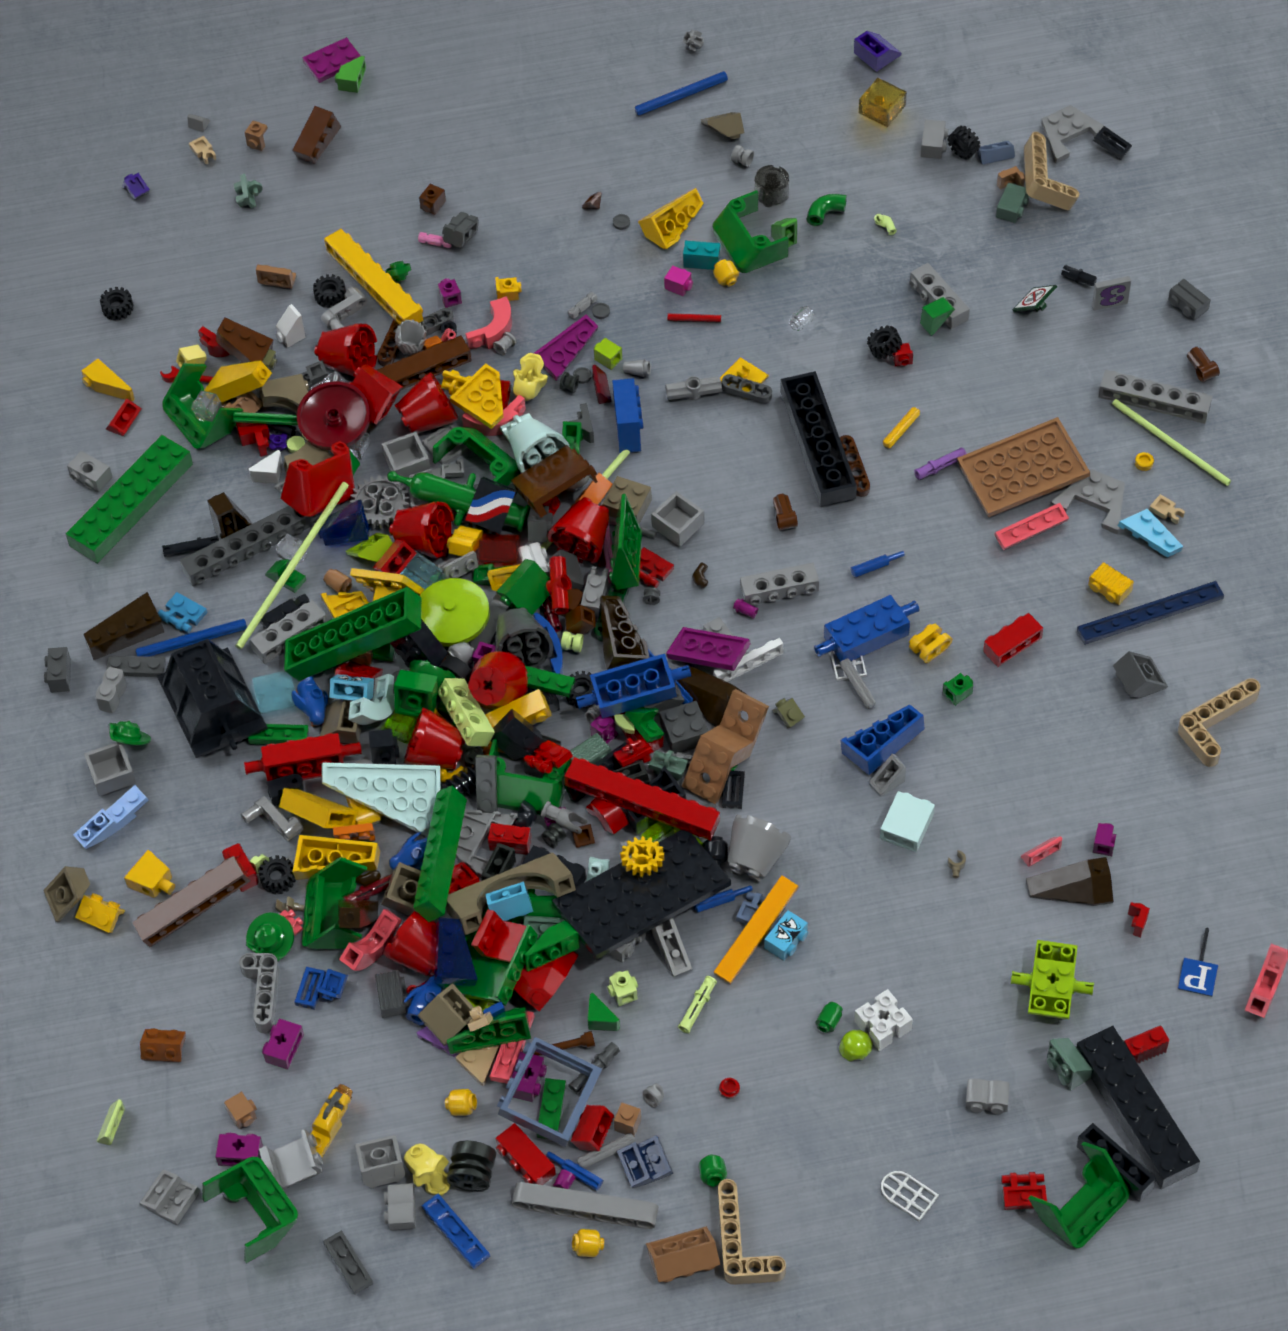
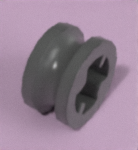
(651, 596)

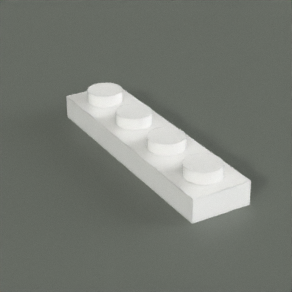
(752, 660)

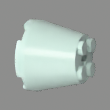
(534, 442)

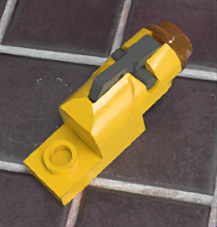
(329, 1118)

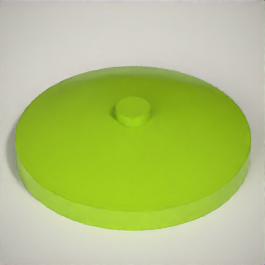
(455, 610)

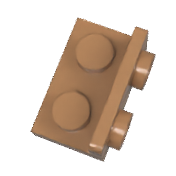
(275, 276)
(248, 402)

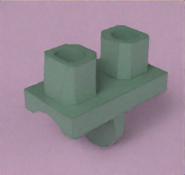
(249, 189)
(674, 764)

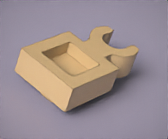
(202, 148)
(1164, 507)

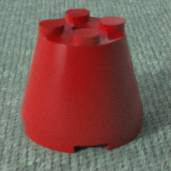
(347, 348)
(426, 406)
(424, 528)
(581, 530)
(505, 675)
(434, 742)
(414, 945)

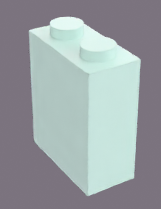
(907, 821)

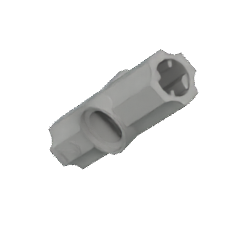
(693, 388)

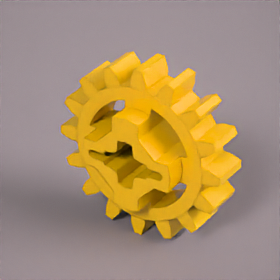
(642, 856)

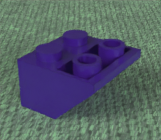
(875, 50)

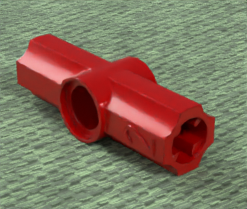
(558, 585)

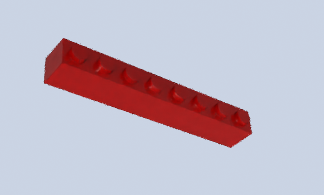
(642, 798)

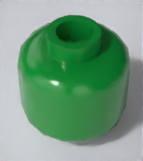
(712, 1170)

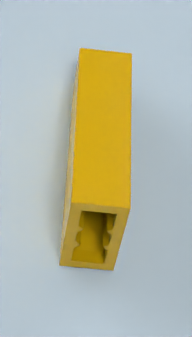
(238, 379)
(317, 809)

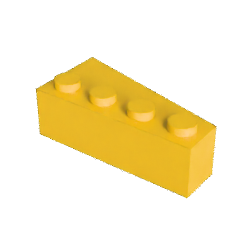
(317, 852)

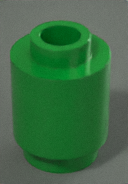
(829, 1017)

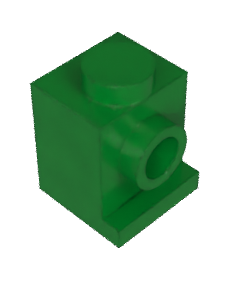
(958, 688)

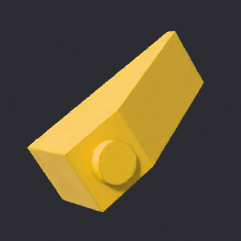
(105, 381)

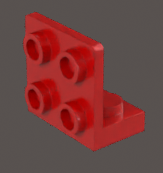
(497, 937)

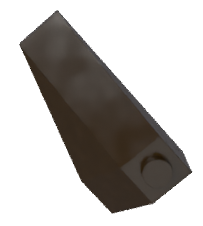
(620, 637)
(710, 693)
(1079, 882)

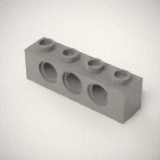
(933, 287)
(770, 582)
(268, 649)

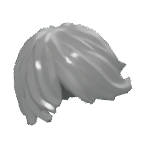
(410, 337)

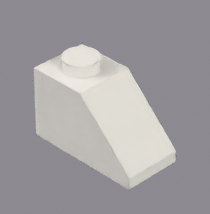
(290, 327)

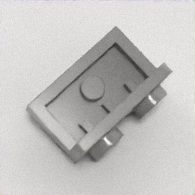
(459, 565)

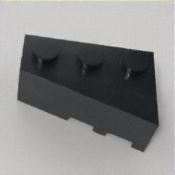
(666, 783)

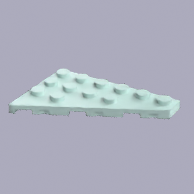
(392, 790)

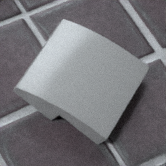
(170, 1197)

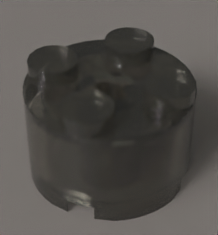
(772, 185)

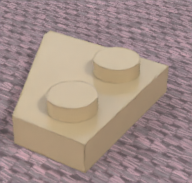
(478, 1062)

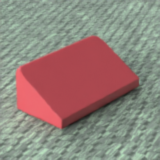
(1042, 851)

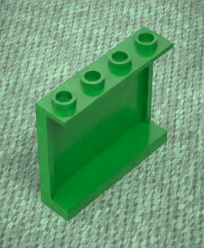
(494, 976)

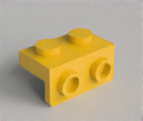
(99, 912)

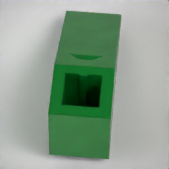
(552, 944)

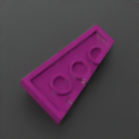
(566, 346)

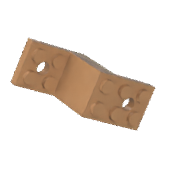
(725, 746)

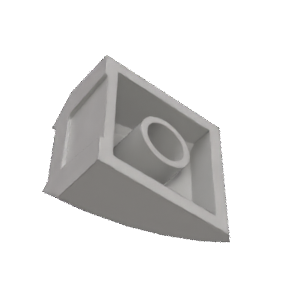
(380, 1161)

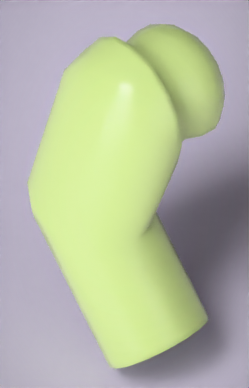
(886, 222)

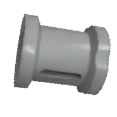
(504, 343)

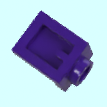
(135, 185)

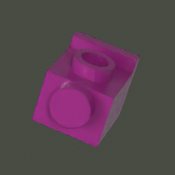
(447, 289)
(604, 727)
(1104, 839)

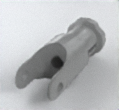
(563, 817)

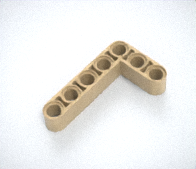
(1036, 176)
(1213, 715)
(733, 1241)

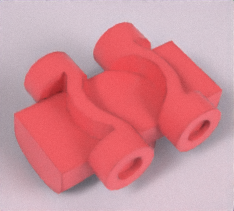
(294, 922)

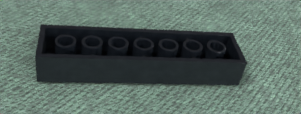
(818, 439)
(1138, 1108)

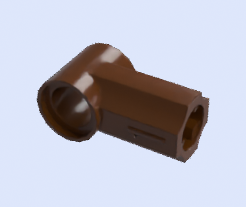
(1203, 366)
(785, 516)

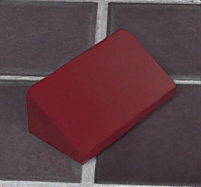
(601, 385)

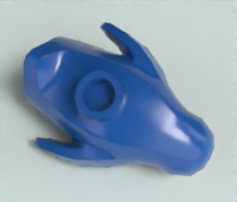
(311, 700)
(410, 853)
(421, 997)

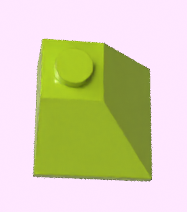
(371, 549)

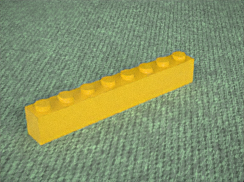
(372, 277)

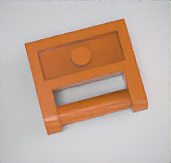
(355, 832)

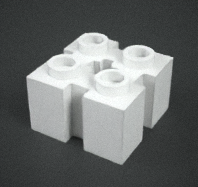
(883, 1020)

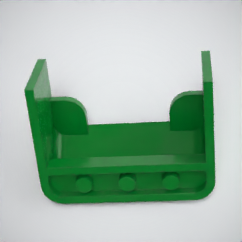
(746, 251)
(178, 406)
(501, 464)
(537, 791)
(321, 905)
(256, 1183)
(1091, 1205)

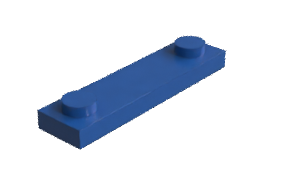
(456, 1231)

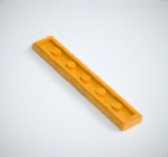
(756, 929)

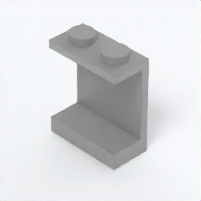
(293, 1161)

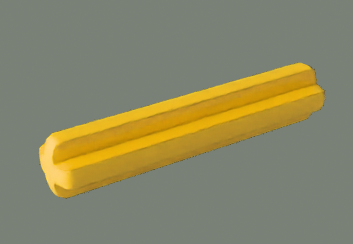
(901, 427)

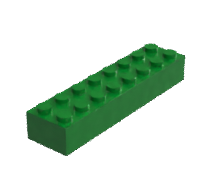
(129, 499)
(353, 634)

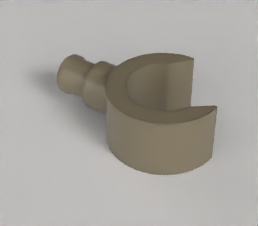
(956, 867)
(280, 906)

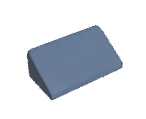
(996, 152)

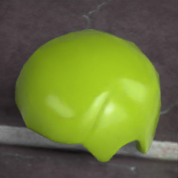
(855, 1045)

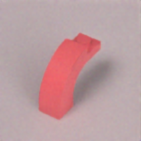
(494, 331)
(516, 407)
(371, 947)
(1268, 981)

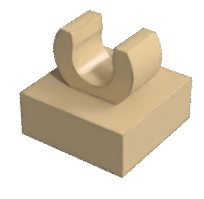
(479, 1019)

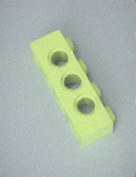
(466, 712)

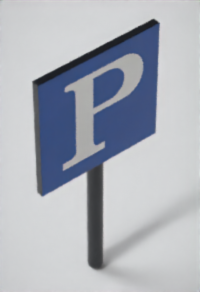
(1198, 975)

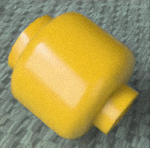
(725, 272)
(461, 1102)
(587, 1243)

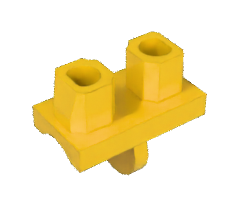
(453, 381)

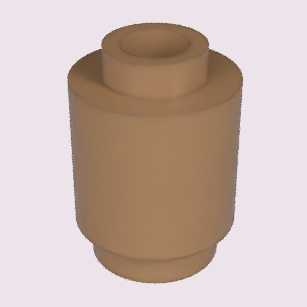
(337, 581)

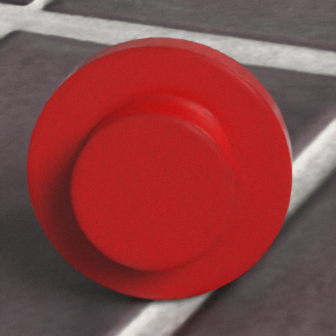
(729, 1087)

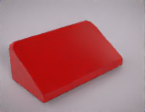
(123, 418)

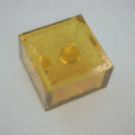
(882, 102)

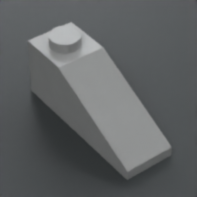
(671, 947)

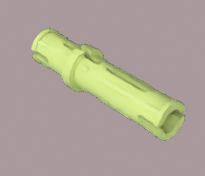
(708, 985)

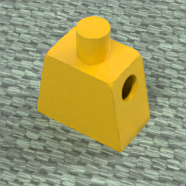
(150, 876)

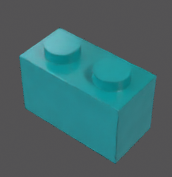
(700, 255)

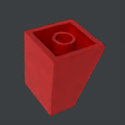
(378, 390)

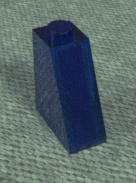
(346, 525)

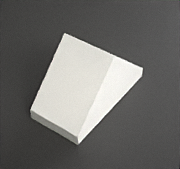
(268, 469)

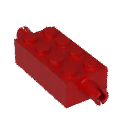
(301, 756)

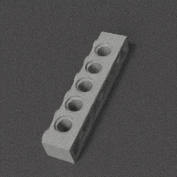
(1155, 396)

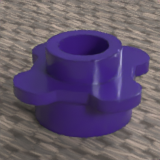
(281, 445)

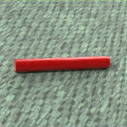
(693, 317)

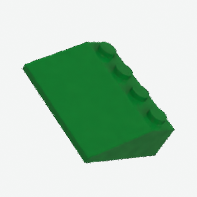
(626, 547)

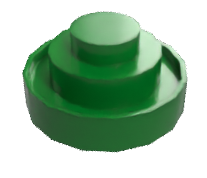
(399, 270)

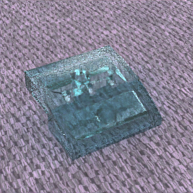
(422, 571)
(273, 691)

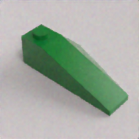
(504, 1028)

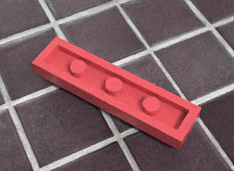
(1031, 526)
(508, 1056)

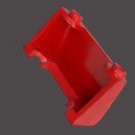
(311, 487)

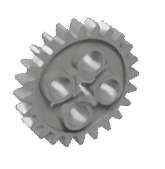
(394, 498)

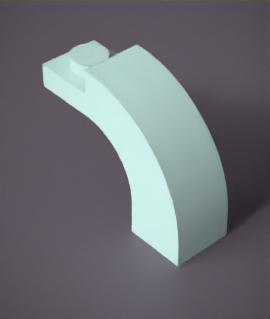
(365, 711)

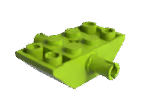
(1052, 980)

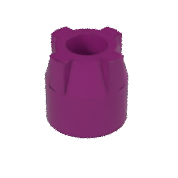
(564, 1179)

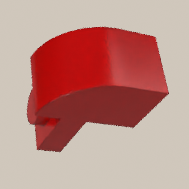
(208, 339)
(254, 433)
(609, 815)

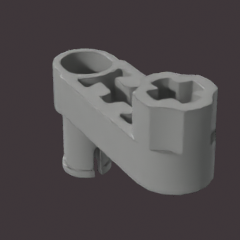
(353, 302)
(287, 828)

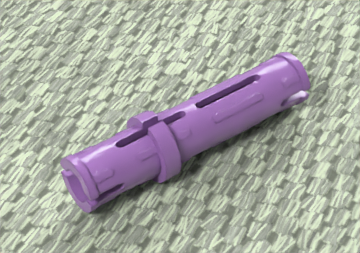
(933, 467)

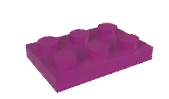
(328, 60)

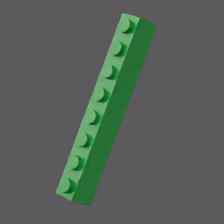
(440, 853)

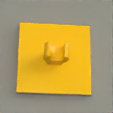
(746, 370)

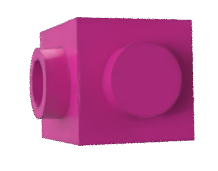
(678, 281)

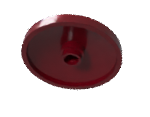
(333, 414)

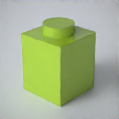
(607, 353)

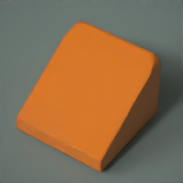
(430, 342)

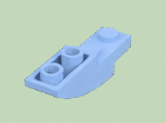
(112, 820)

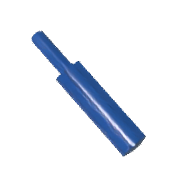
(874, 564)
(721, 898)
(579, 1172)

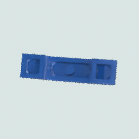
(557, 662)

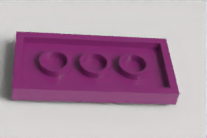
(708, 648)

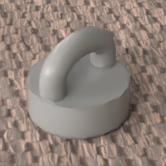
(653, 1095)

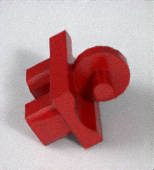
(634, 751)

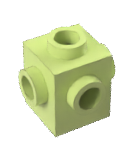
(623, 987)

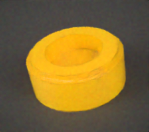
(1144, 461)

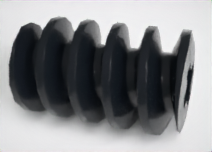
(463, 780)

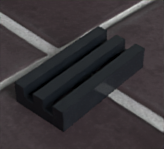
(1110, 144)
(733, 803)

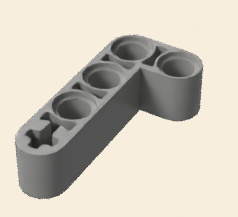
(263, 993)

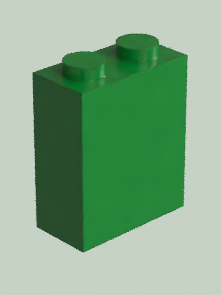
(525, 587)

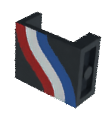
(490, 505)

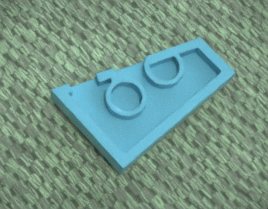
(1153, 531)

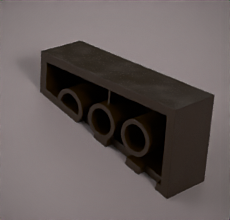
(124, 628)

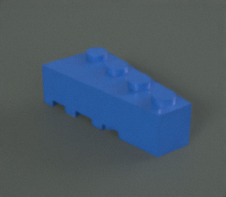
(628, 414)
(875, 744)

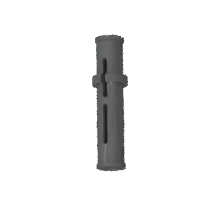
(601, 1060)

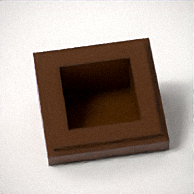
(585, 837)

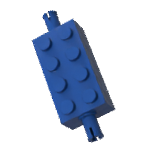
(867, 629)
(633, 686)

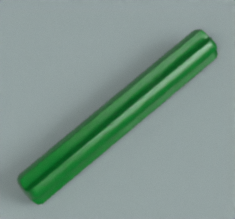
(264, 418)

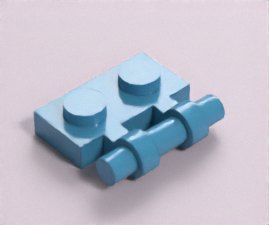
(186, 609)

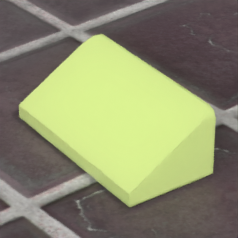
(111, 1123)

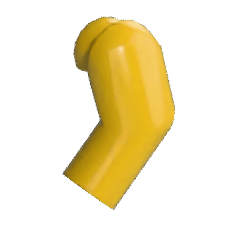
(444, 775)

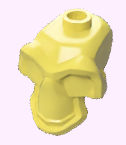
(529, 379)
(427, 1169)

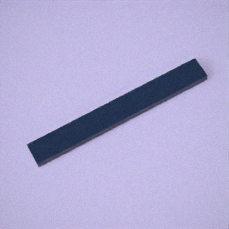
(1150, 612)

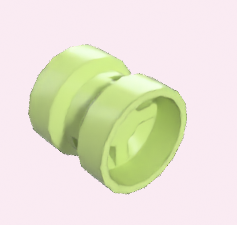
(572, 642)

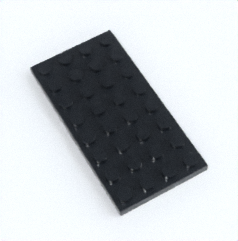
(624, 906)

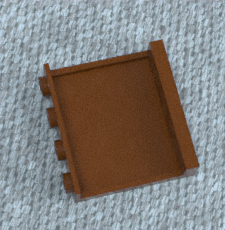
(552, 477)

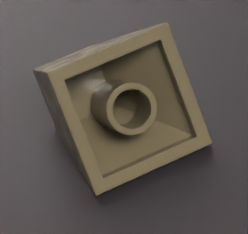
(726, 124)
(66, 890)

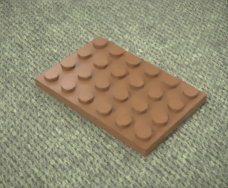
(1023, 467)

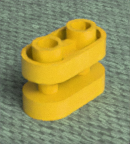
(930, 642)

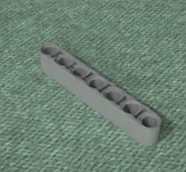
(585, 1205)

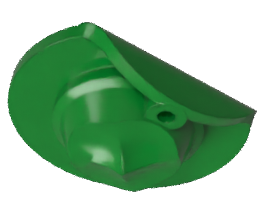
(128, 733)
(270, 934)

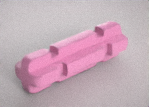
(433, 240)

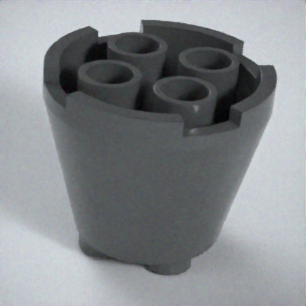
(523, 636)

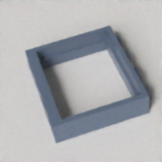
(564, 1058)

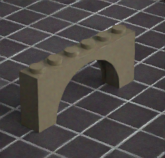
(288, 393)
(542, 873)

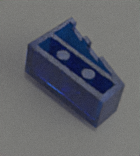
(452, 955)

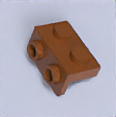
(162, 1045)

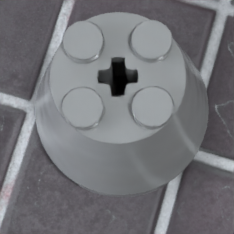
(755, 847)

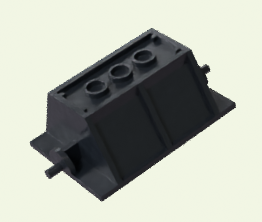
(210, 698)

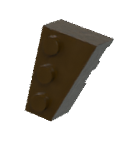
(226, 516)

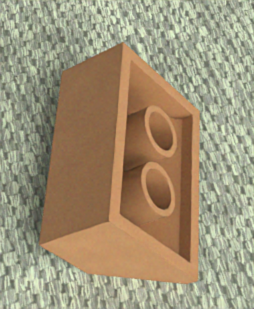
(683, 1254)

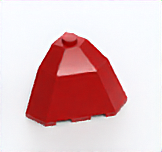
(542, 982)

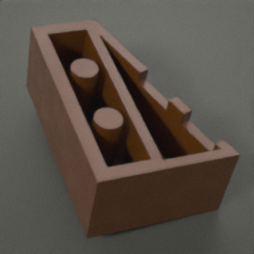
(316, 135)
(242, 341)

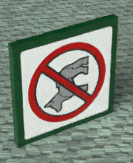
(1035, 299)

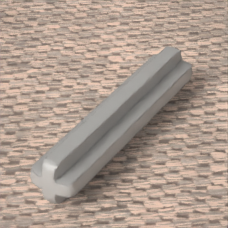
(857, 683)
(606, 1151)

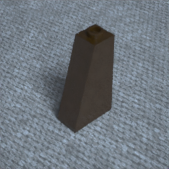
(357, 913)

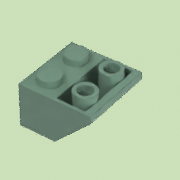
(1068, 1063)

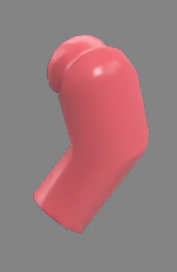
(448, 334)

